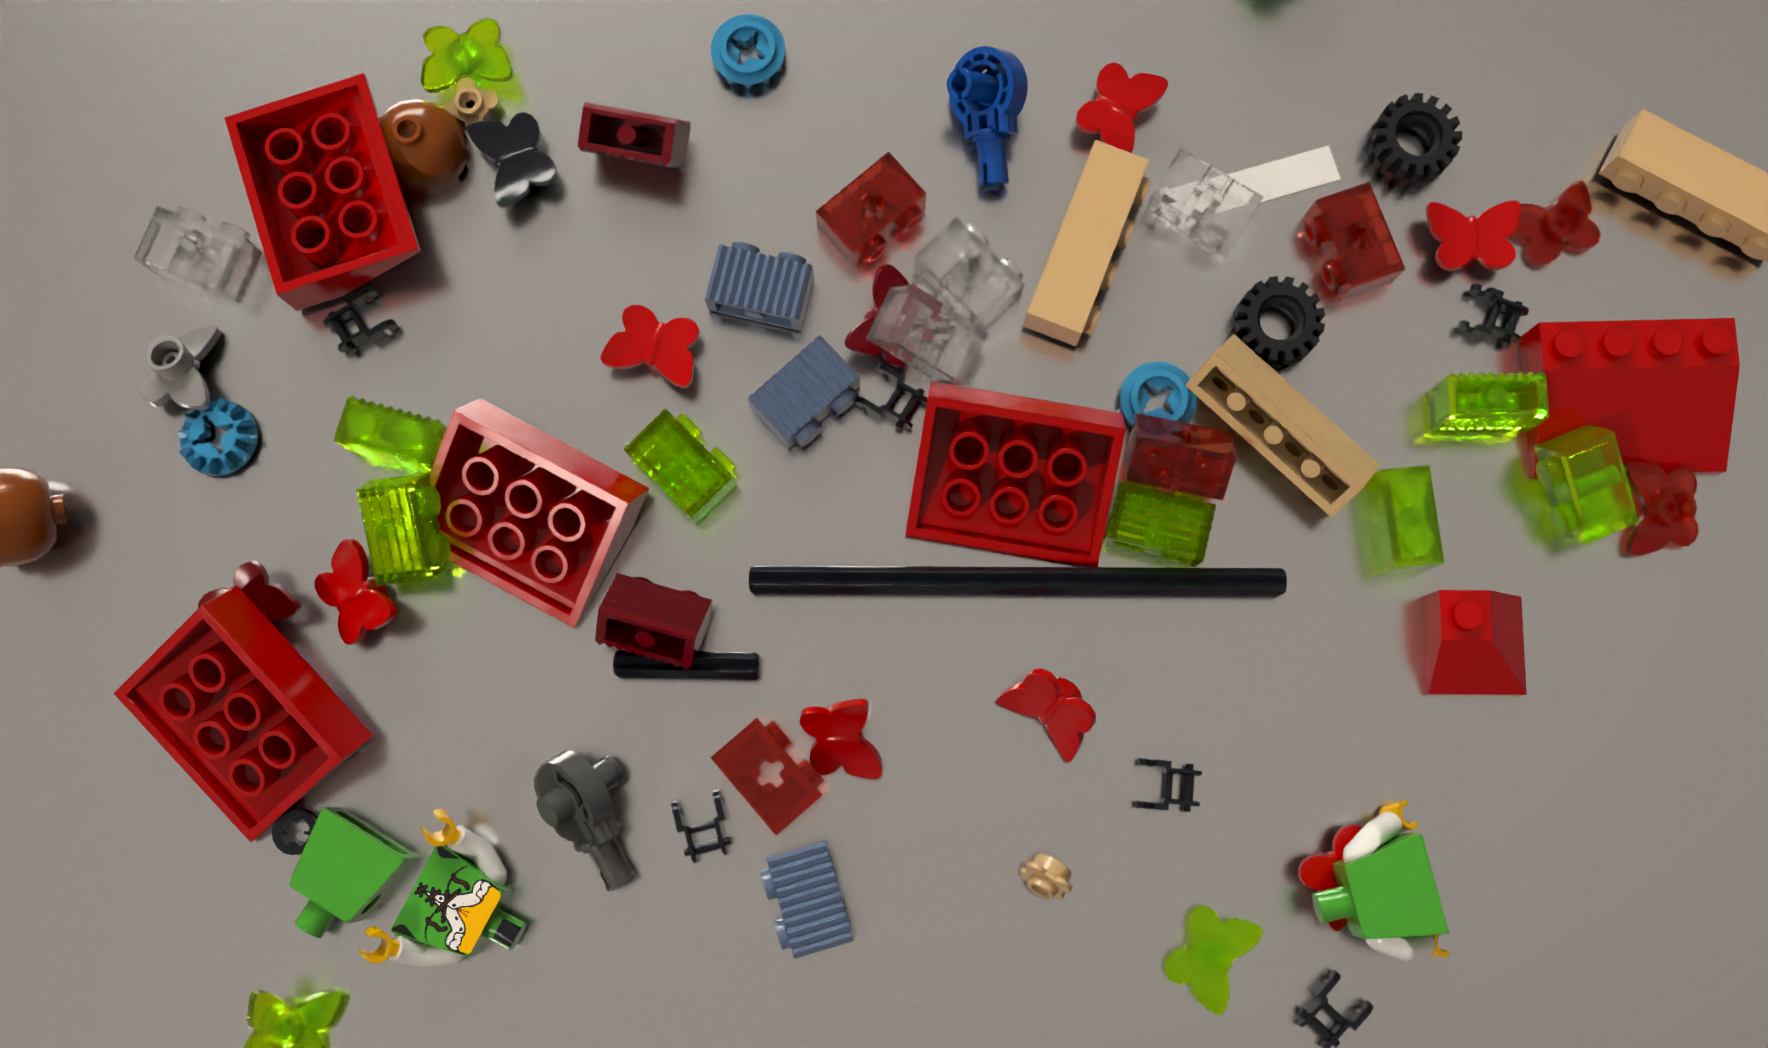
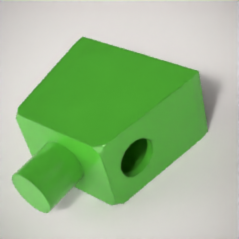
(345, 870)

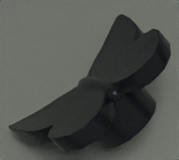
(514, 155)

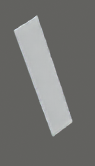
(1288, 174)

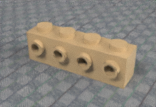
(1692, 181)
(1086, 243)
(1283, 425)

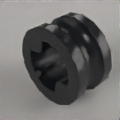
(281, 830)

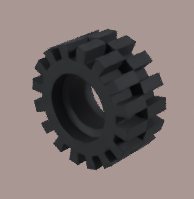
(1429, 120)
(1297, 303)

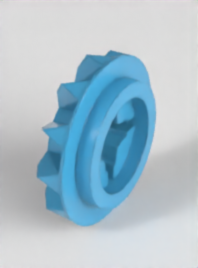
(743, 32)
(1157, 378)
(236, 445)

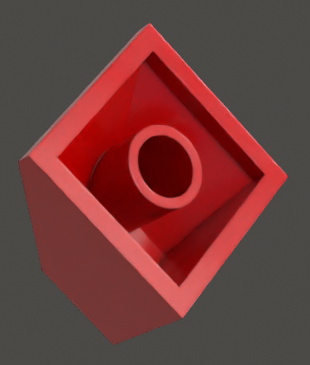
(1473, 643)

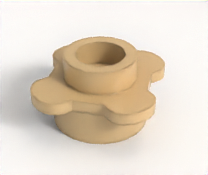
(468, 91)
(1047, 877)

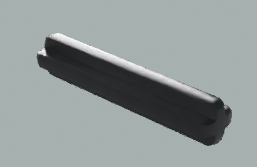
(705, 666)

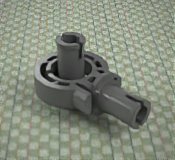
(584, 810)

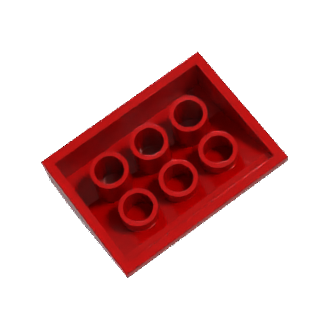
(322, 191)
(1652, 382)
(1015, 474)
(530, 510)
(242, 712)

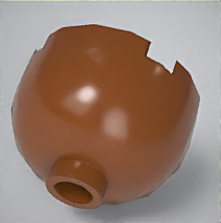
(425, 147)
(27, 516)

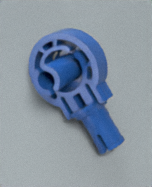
(1000, 98)

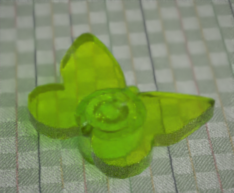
(464, 56)
(1210, 955)
(291, 1025)

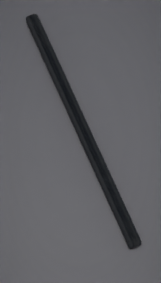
(1017, 580)

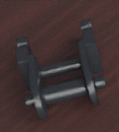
(354, 302)
(1498, 304)
(902, 419)
(1188, 786)
(711, 845)
(1321, 1001)

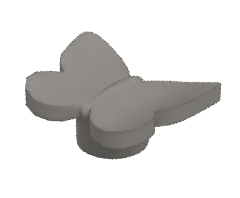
(176, 367)

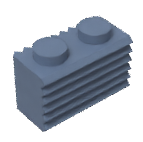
(760, 285)
(805, 393)
(808, 900)

